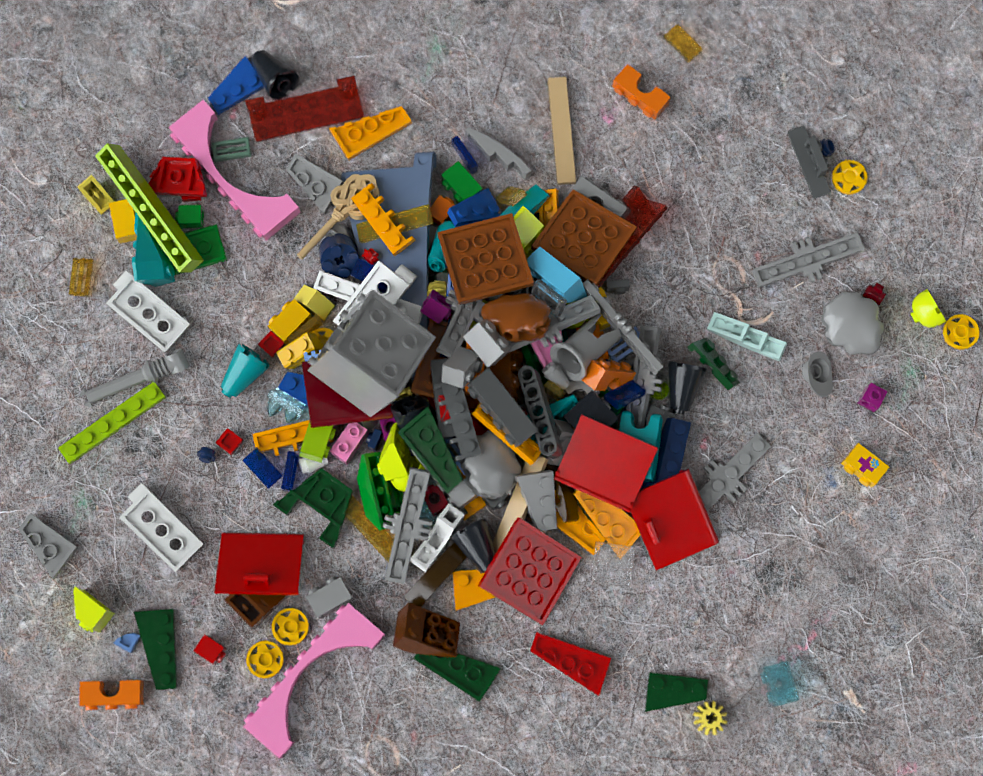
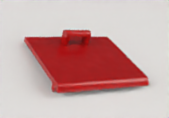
(605, 463)
(673, 520)
(259, 563)

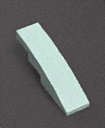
(746, 336)

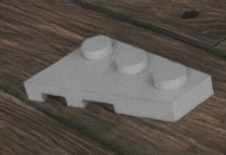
(314, 181)
(539, 494)
(48, 544)

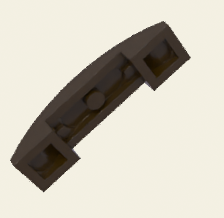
(568, 506)
(435, 576)

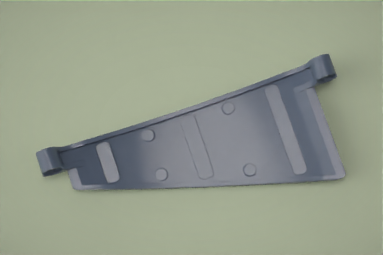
(402, 191)

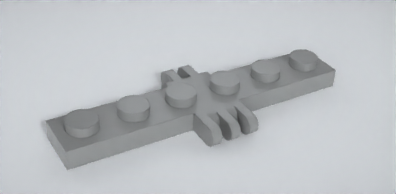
(808, 259)
(571, 315)
(459, 323)
(627, 332)
(645, 377)
(725, 478)
(407, 525)

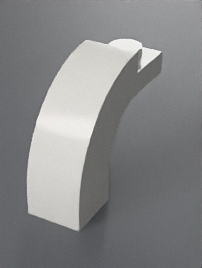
(439, 537)

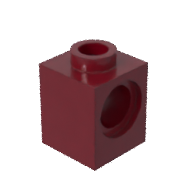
(438, 507)

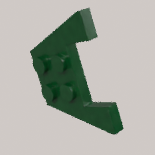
(325, 496)

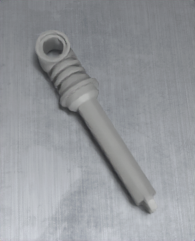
(151, 371)

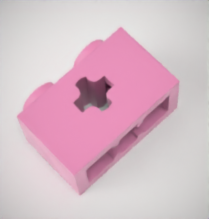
(349, 442)

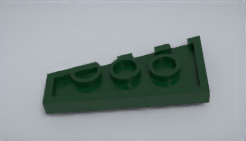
(463, 672)

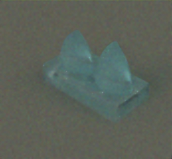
(279, 399)

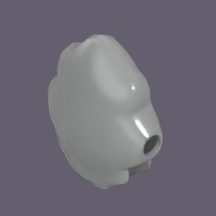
(853, 323)
(493, 471)

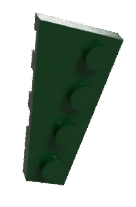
(430, 447)
(159, 643)

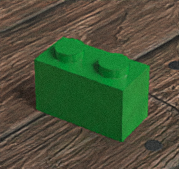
(460, 182)

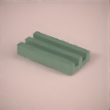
(217, 158)

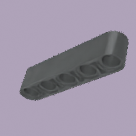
(534, 405)

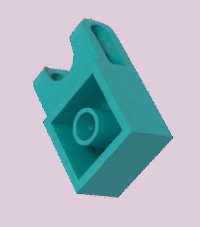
(650, 434)

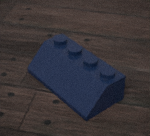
(671, 449)

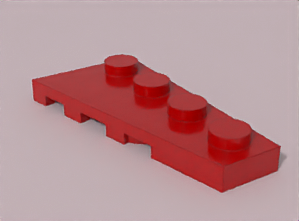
(575, 662)

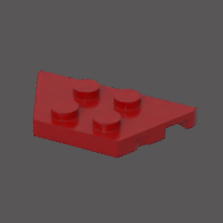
(178, 177)

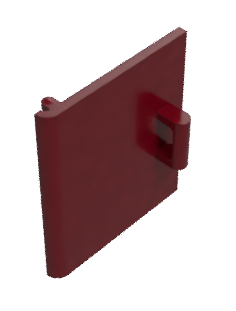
(330, 408)

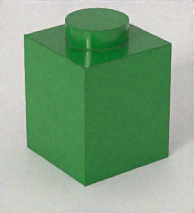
(190, 216)

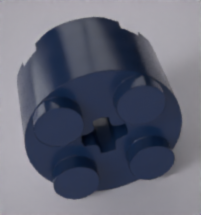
(338, 255)

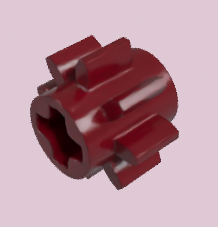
(875, 293)

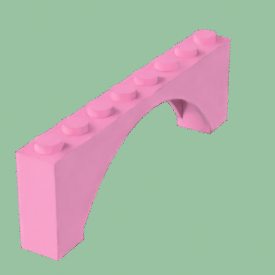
(264, 213)
(270, 721)

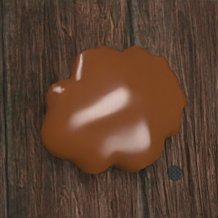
(518, 316)

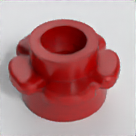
(370, 256)

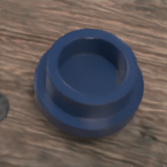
(827, 147)
(206, 455)

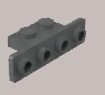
(811, 161)

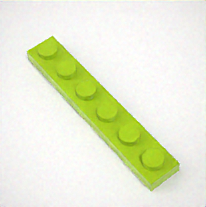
(111, 422)

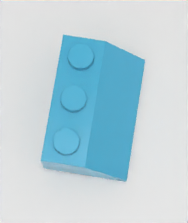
(556, 275)

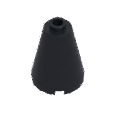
(274, 74)
(683, 385)
(407, 408)
(476, 544)

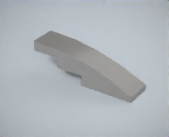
(492, 149)

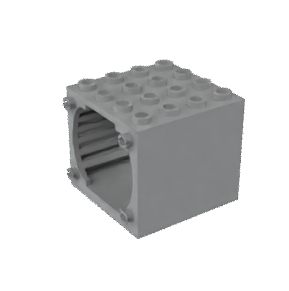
(371, 353)

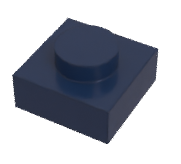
(374, 439)

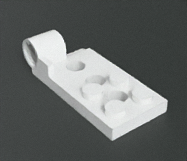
(396, 281)
(128, 288)
(144, 501)

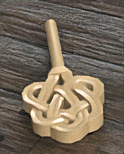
(344, 206)

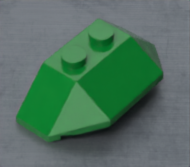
(377, 494)

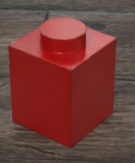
(210, 650)

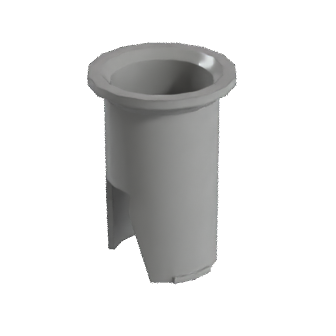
(581, 348)

